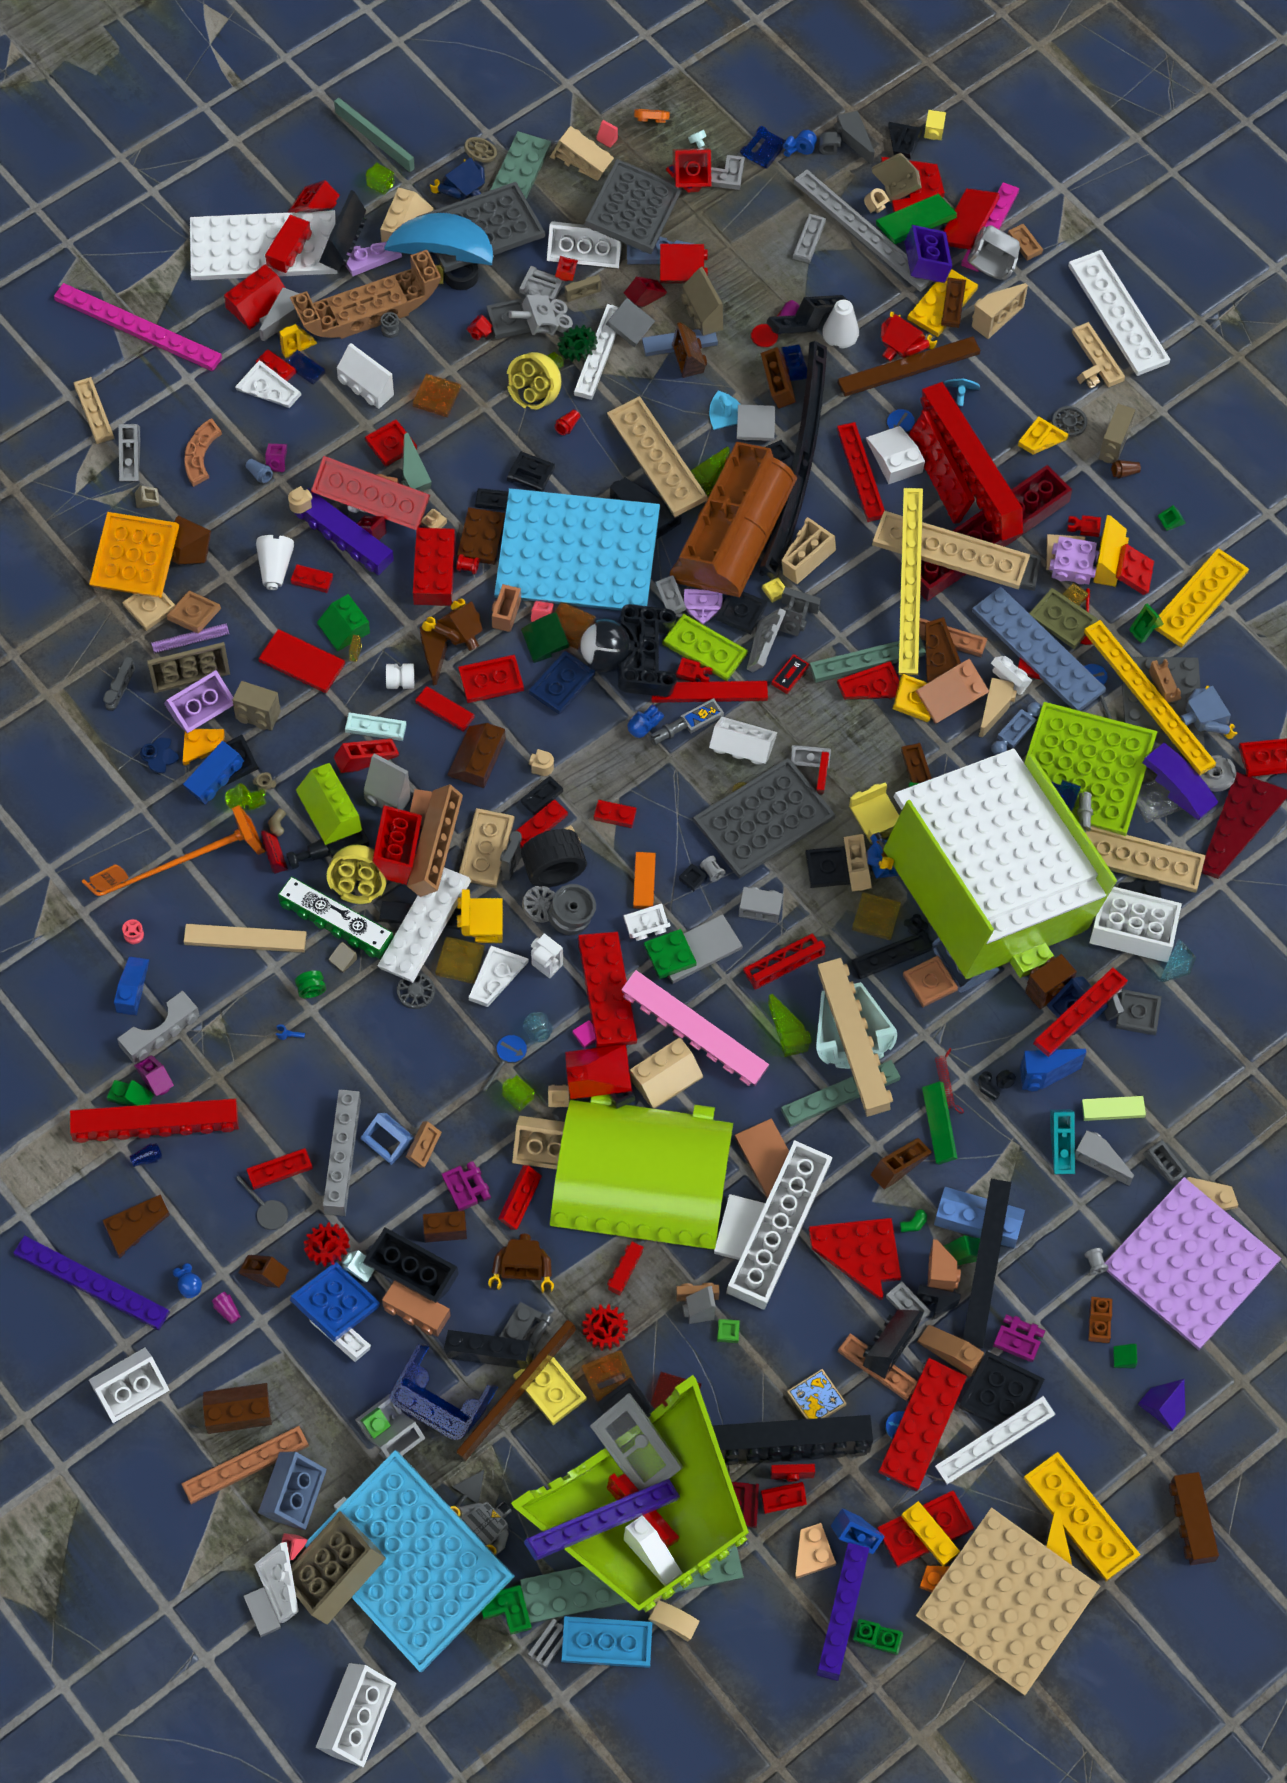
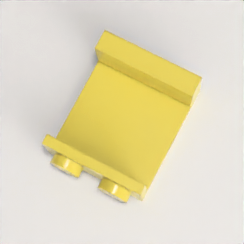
(874, 811)

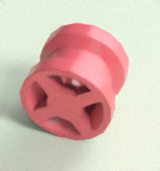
(135, 927)

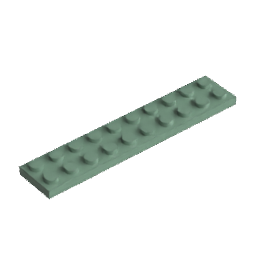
(582, 1591)

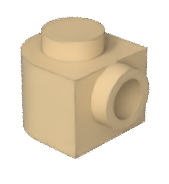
(876, 200)
(300, 500)
(542, 763)

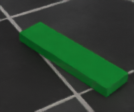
(939, 1122)

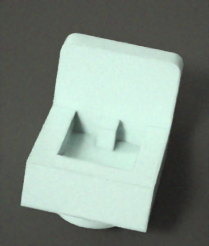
(354, 1264)

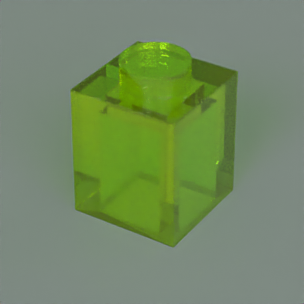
(380, 178)
(517, 1092)

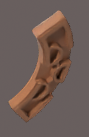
(196, 451)

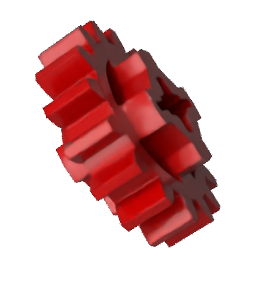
(326, 1244)
(613, 1325)

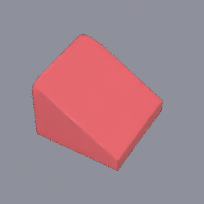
(607, 134)
(541, 609)
(294, 1543)

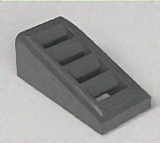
(1165, 1151)

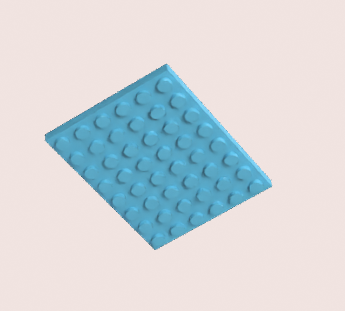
(578, 549)
(434, 1564)

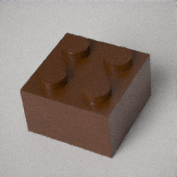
(1049, 980)

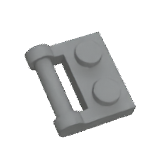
(545, 288)

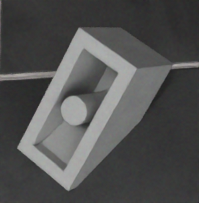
(700, 1306)

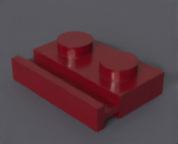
(747, 1498)

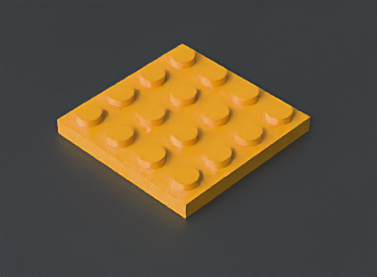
(134, 554)

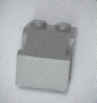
(400, 1436)

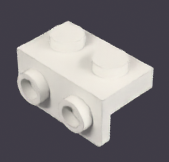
(1008, 671)
(646, 921)

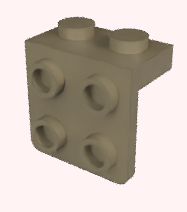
(897, 176)

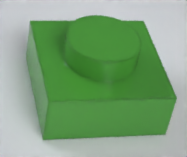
(375, 1423)

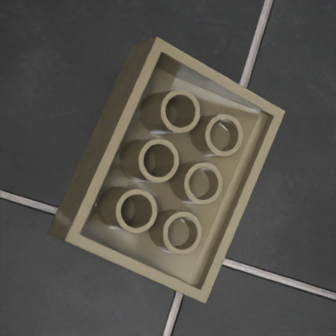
(187, 667)
(334, 1567)

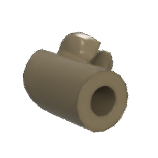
(274, 822)

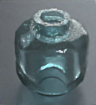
(537, 1027)

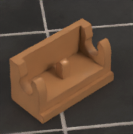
(1164, 681)

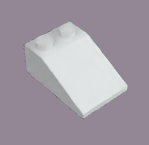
(896, 454)

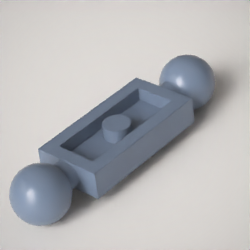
(1016, 728)

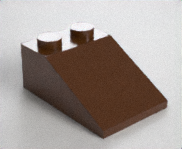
(688, 351)

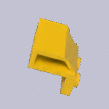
(481, 918)

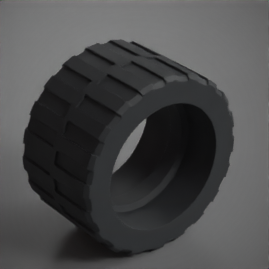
(553, 857)

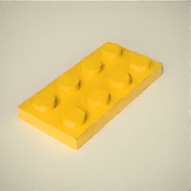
(930, 308)

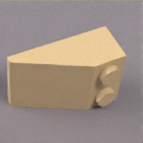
(997, 309)

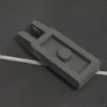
(119, 684)

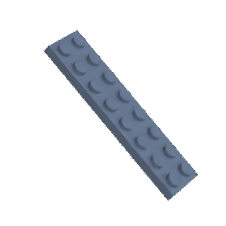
(1039, 649)

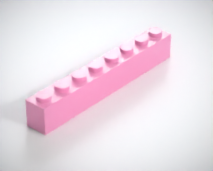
(695, 1028)

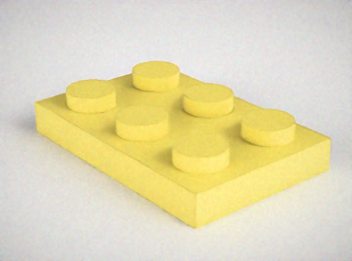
(554, 1392)

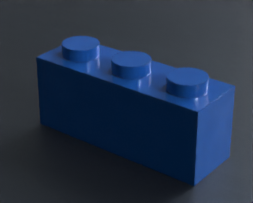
(213, 772)

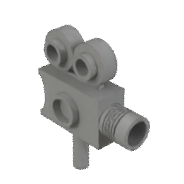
(542, 314)

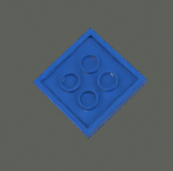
(334, 1301)

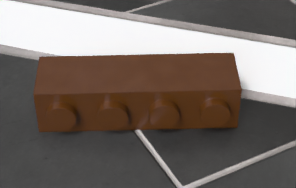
(1194, 1518)

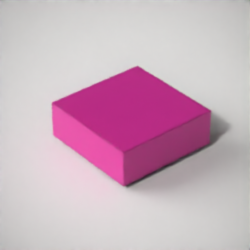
(585, 1034)

